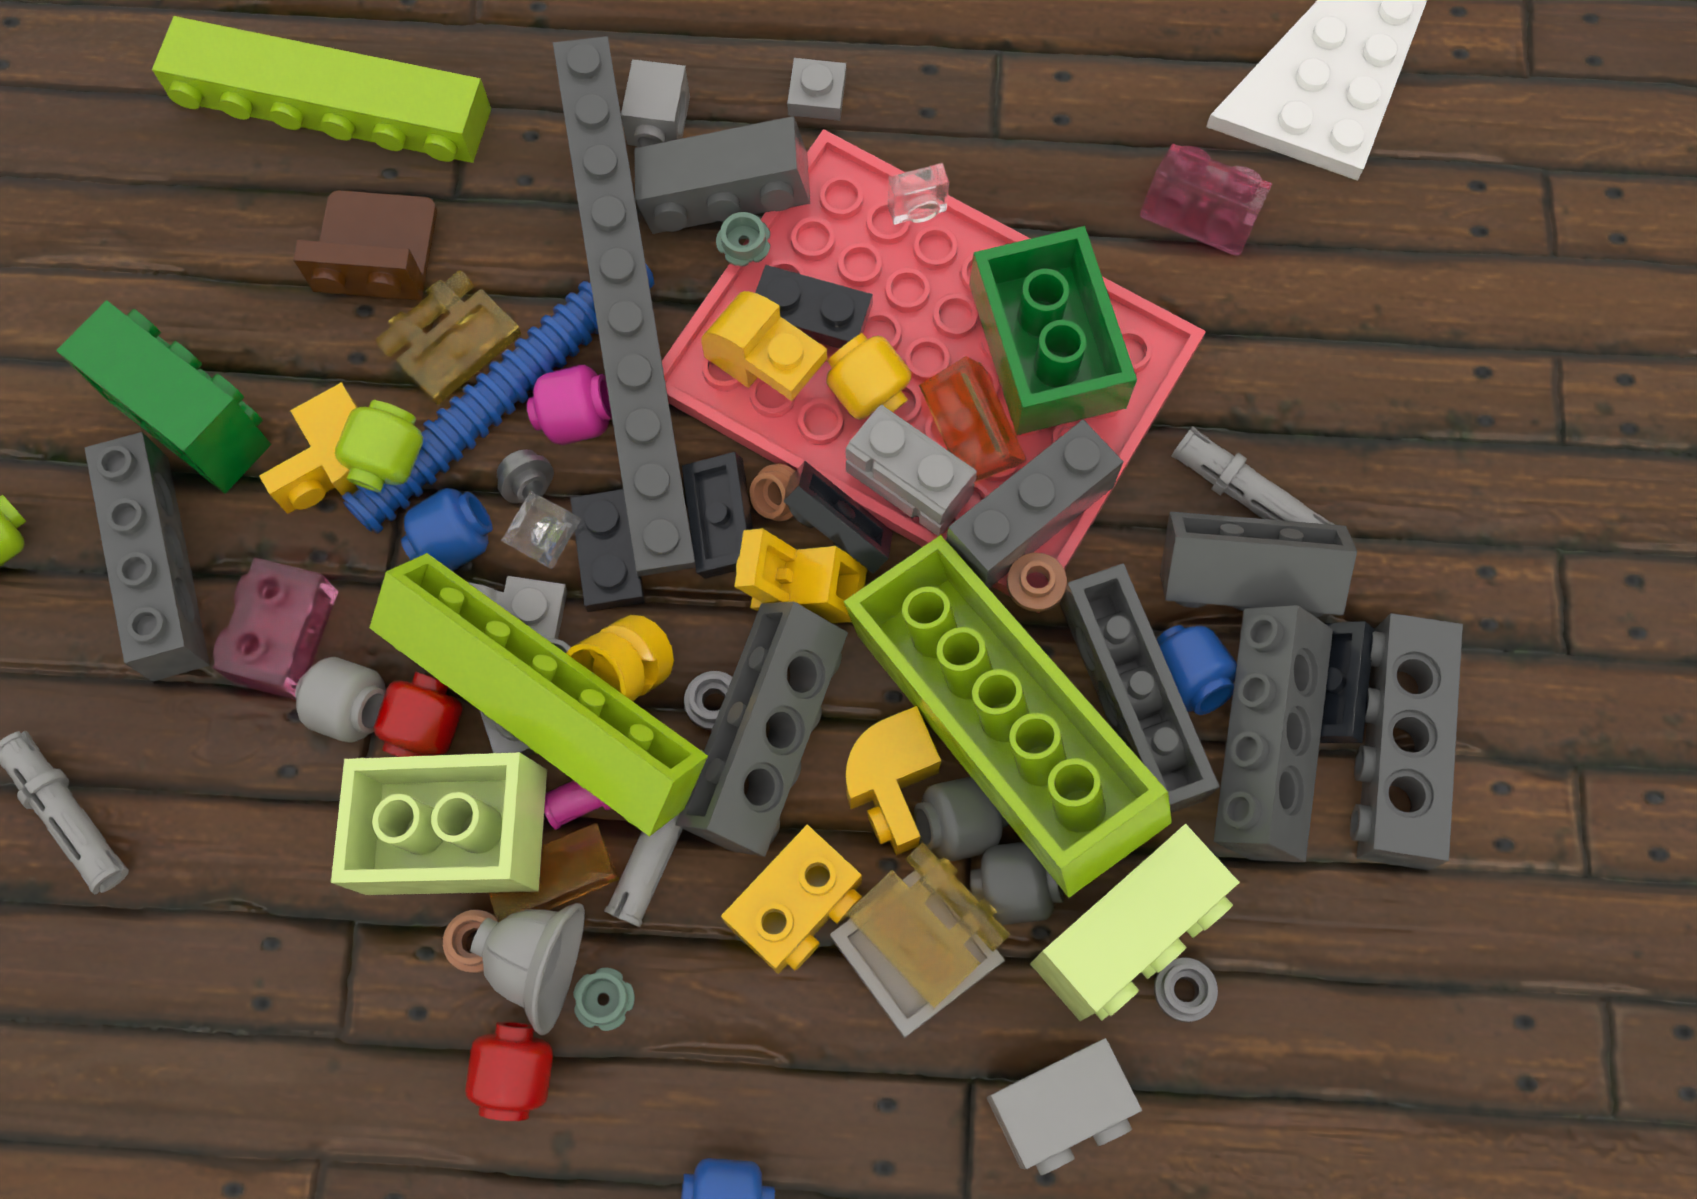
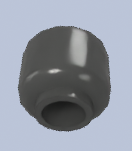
(958, 820)
(1015, 884)

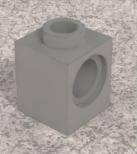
(655, 103)

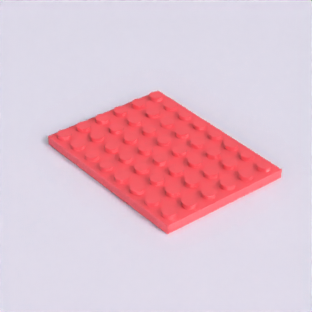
(928, 318)

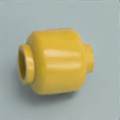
(868, 375)

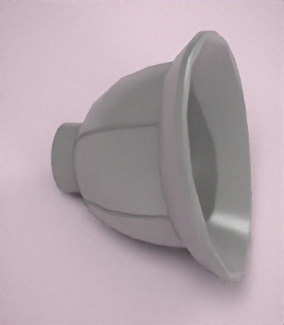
(532, 959)

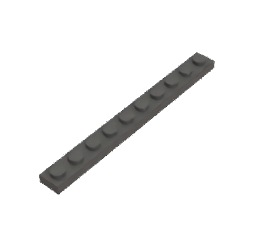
(623, 308)

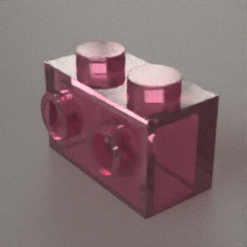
(274, 627)

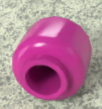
(570, 405)

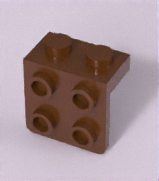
(370, 246)

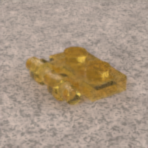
(457, 345)
(914, 938)

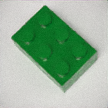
(1051, 330)
(167, 394)

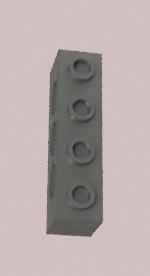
(146, 557)
(1432, 656)
(1137, 683)
(1274, 734)
(738, 744)

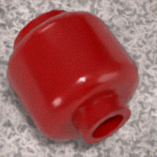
(417, 717)
(509, 1072)

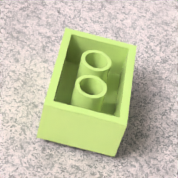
(440, 824)
(1137, 927)

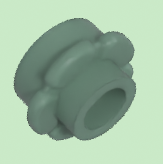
(743, 226)
(591, 987)

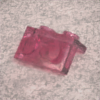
(1205, 198)

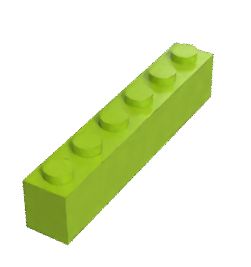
(323, 89)
(537, 693)

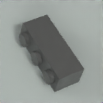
(722, 174)
(1035, 503)
(1256, 563)

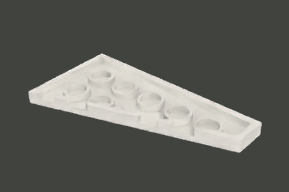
(1325, 84)

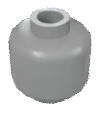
(339, 699)

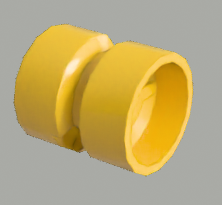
(627, 655)

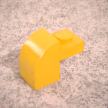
(756, 343)
(313, 472)
(811, 576)
(883, 762)

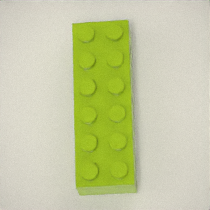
(1009, 716)

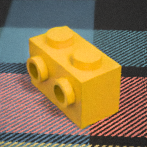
(794, 900)

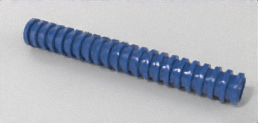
(485, 403)

